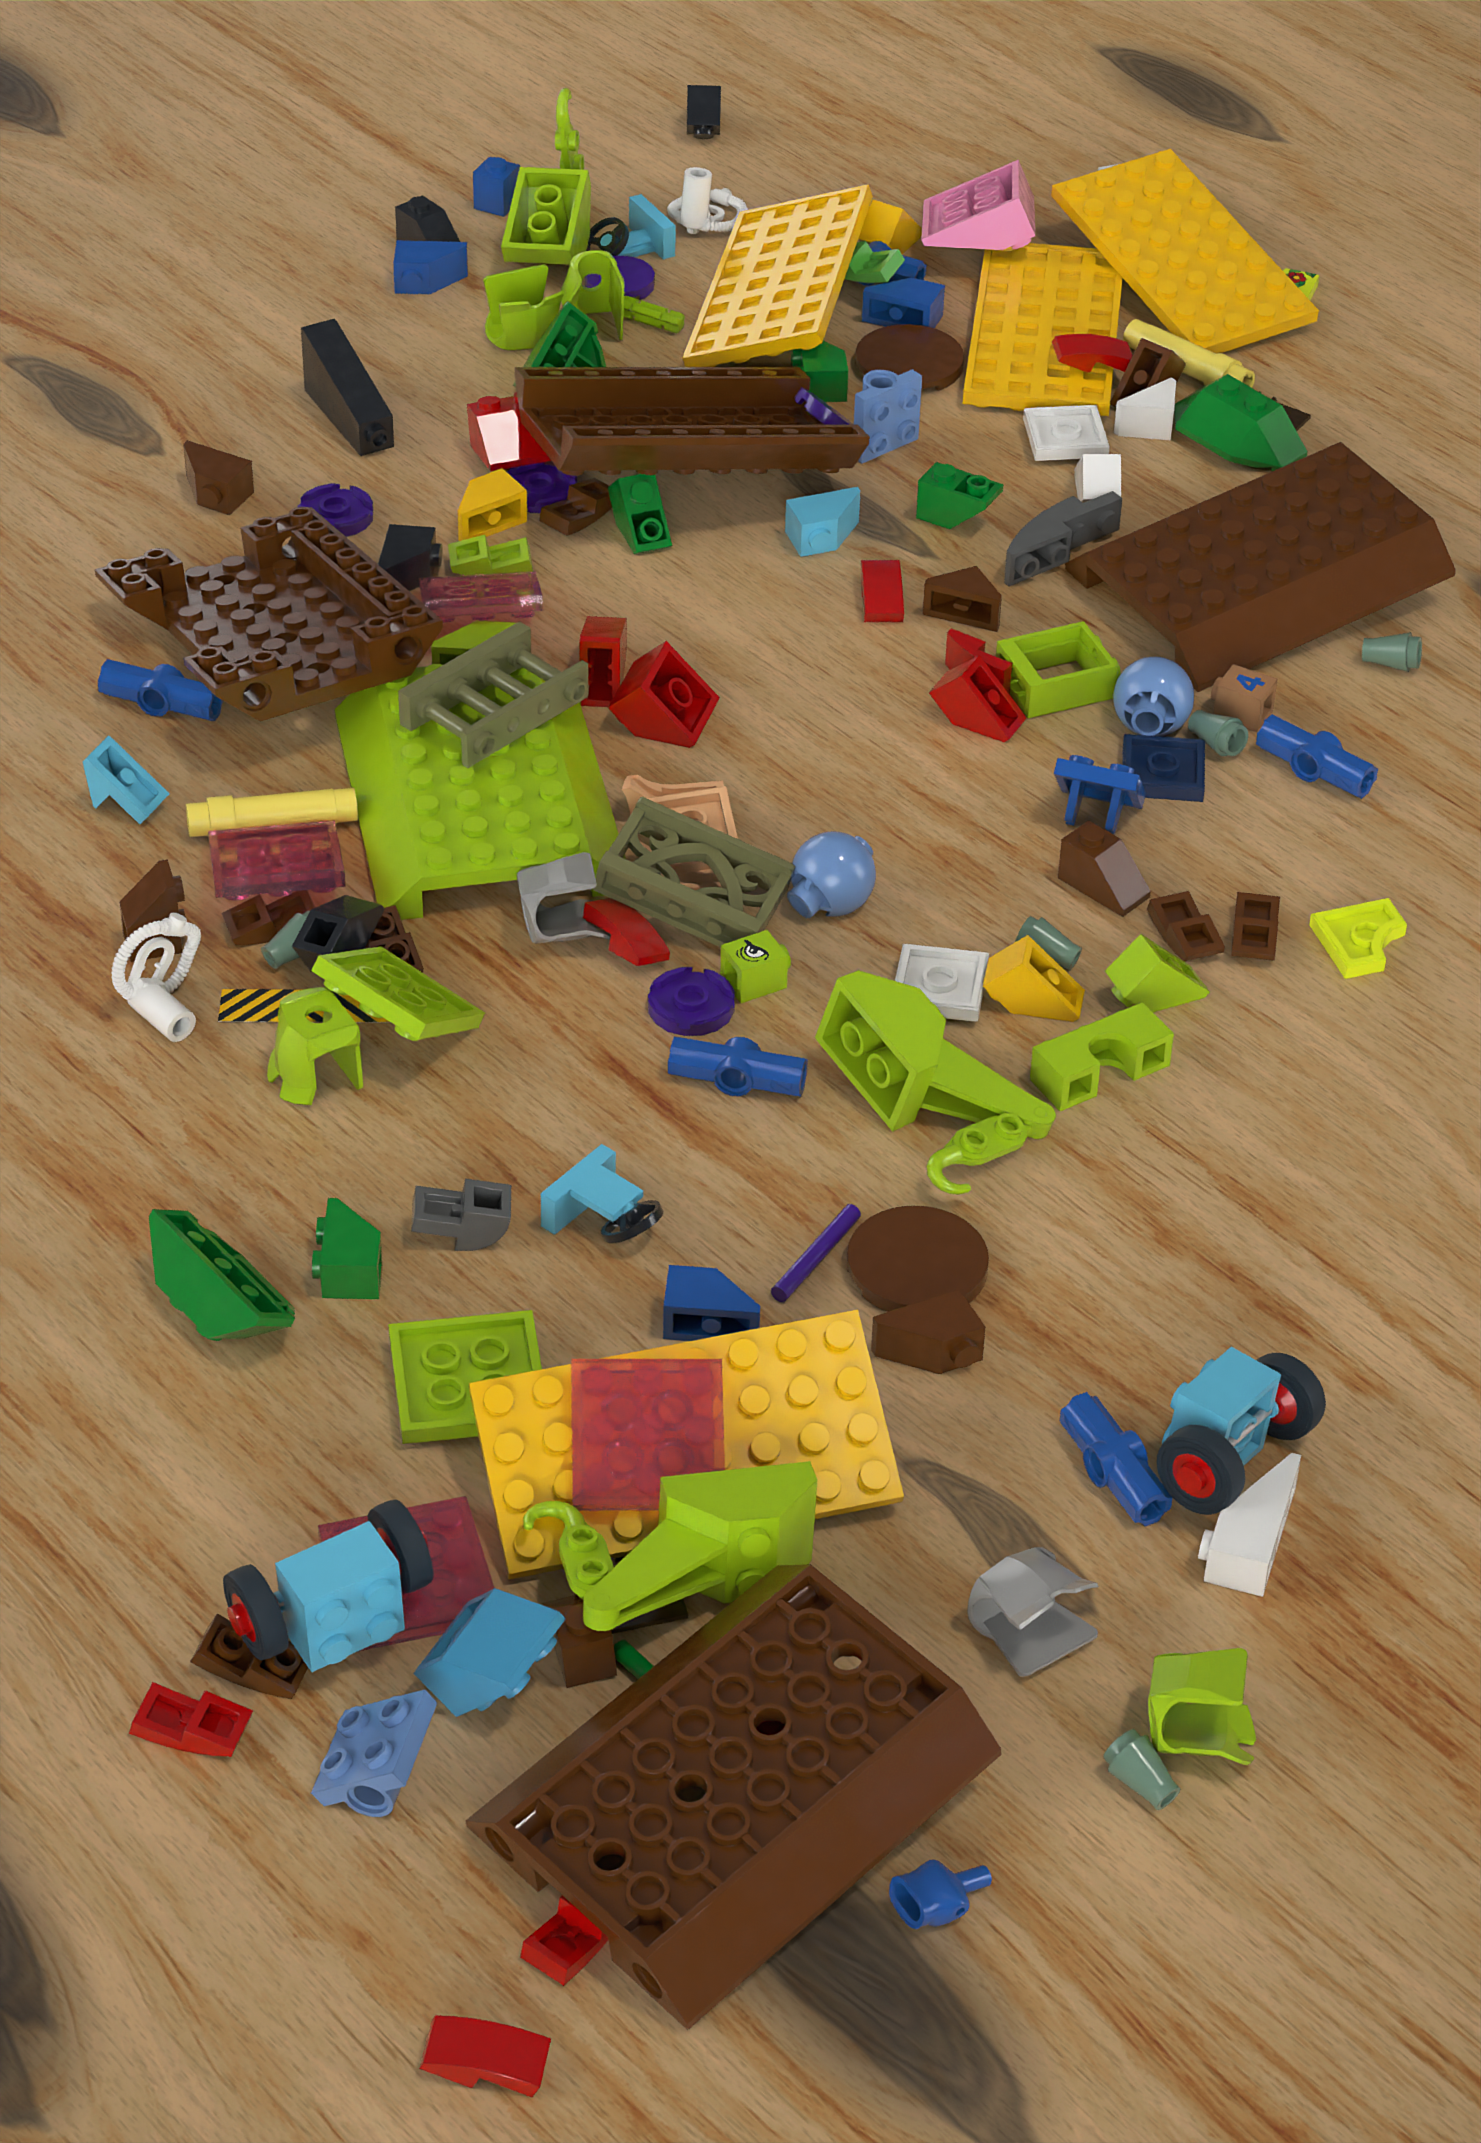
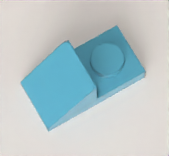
(117, 774)

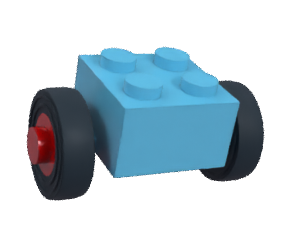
(1225, 1420)
(335, 1592)

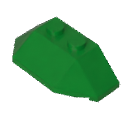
(568, 342)
(1239, 424)
(213, 1280)

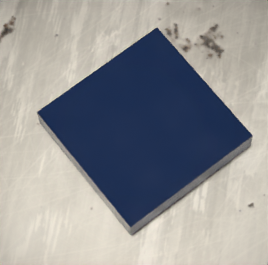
(1167, 766)

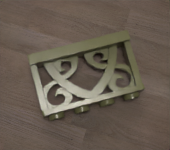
(683, 839)

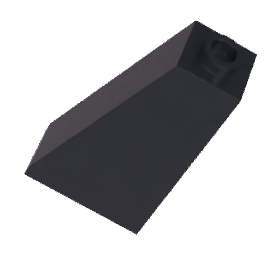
(344, 388)

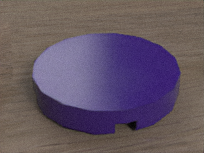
(637, 275)
(820, 409)
(543, 484)
(345, 509)
(691, 1001)

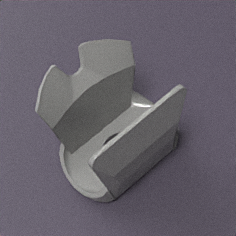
(555, 878)
(1020, 1613)

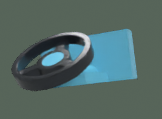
(649, 232)
(597, 1186)

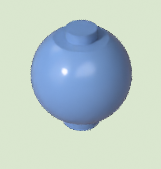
(1153, 696)
(832, 875)

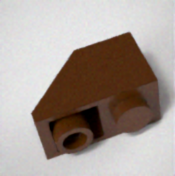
(152, 901)

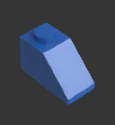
(494, 185)
(428, 265)
(904, 302)
(705, 1305)

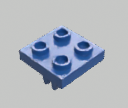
(1112, 785)

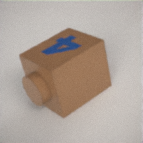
(1244, 696)

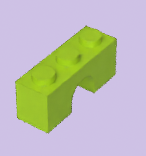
(1070, 1064)

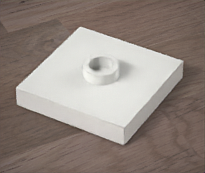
(1065, 432)
(947, 977)

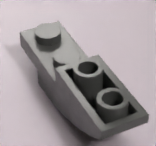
(1055, 531)

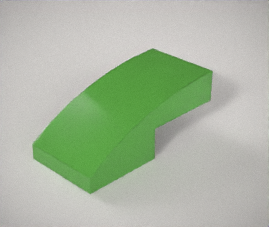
(873, 266)

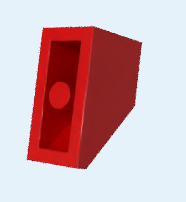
(977, 701)

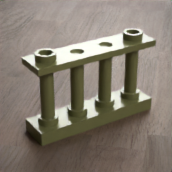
(479, 668)

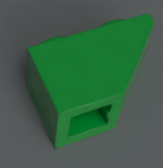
(827, 371)
(953, 496)
(640, 513)
(349, 1256)

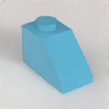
(822, 520)

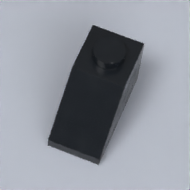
(703, 111)
(423, 221)
(410, 554)

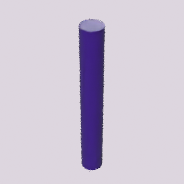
(815, 1253)

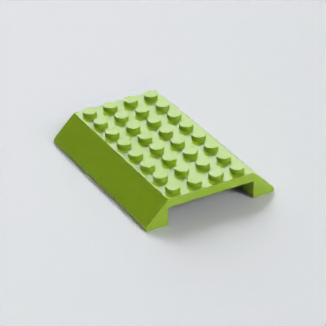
(457, 826)

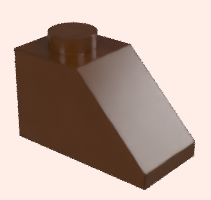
(1147, 367)
(217, 478)
(1102, 869)
(930, 1334)
(581, 1652)

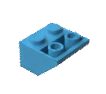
(488, 1651)

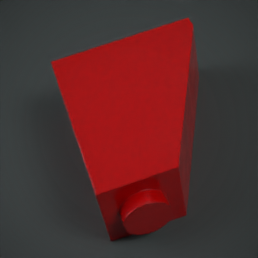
(604, 649)

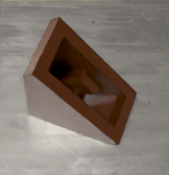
(963, 598)

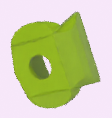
(604, 297)
(517, 307)
(302, 1041)
(1215, 1718)

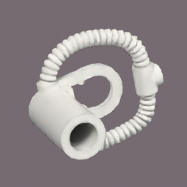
(695, 203)
(151, 995)

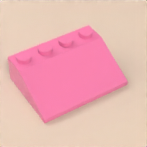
(983, 212)

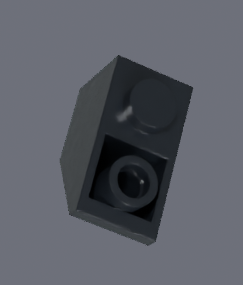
(336, 928)

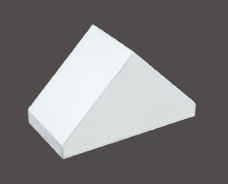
(1147, 412)

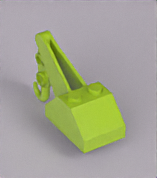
(551, 205)
(896, 1057)
(711, 1538)

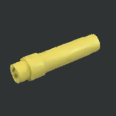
(1200, 362)
(271, 810)

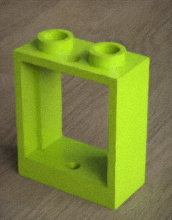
(1052, 648)

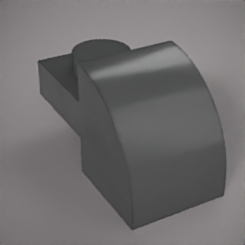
(473, 1216)

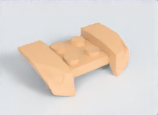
(699, 801)

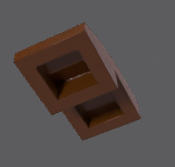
(584, 505)
(258, 923)
(1255, 926)
(1184, 927)

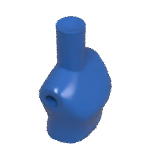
(935, 1894)

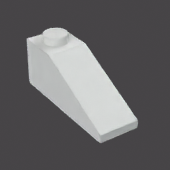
(1250, 1531)

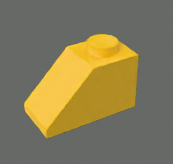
(890, 226)
(491, 505)
(1032, 983)

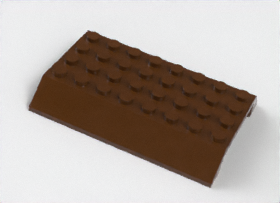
(680, 420)
(1273, 562)

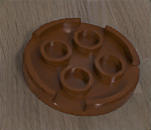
(913, 347)
(916, 1255)

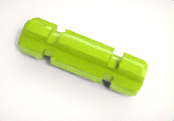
(653, 315)

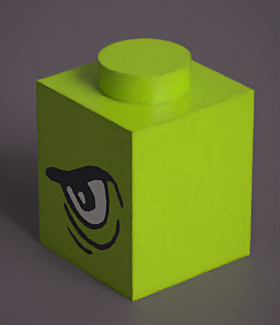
(755, 966)

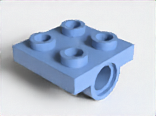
(888, 410)
(374, 1753)

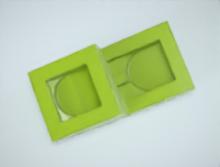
(476, 557)

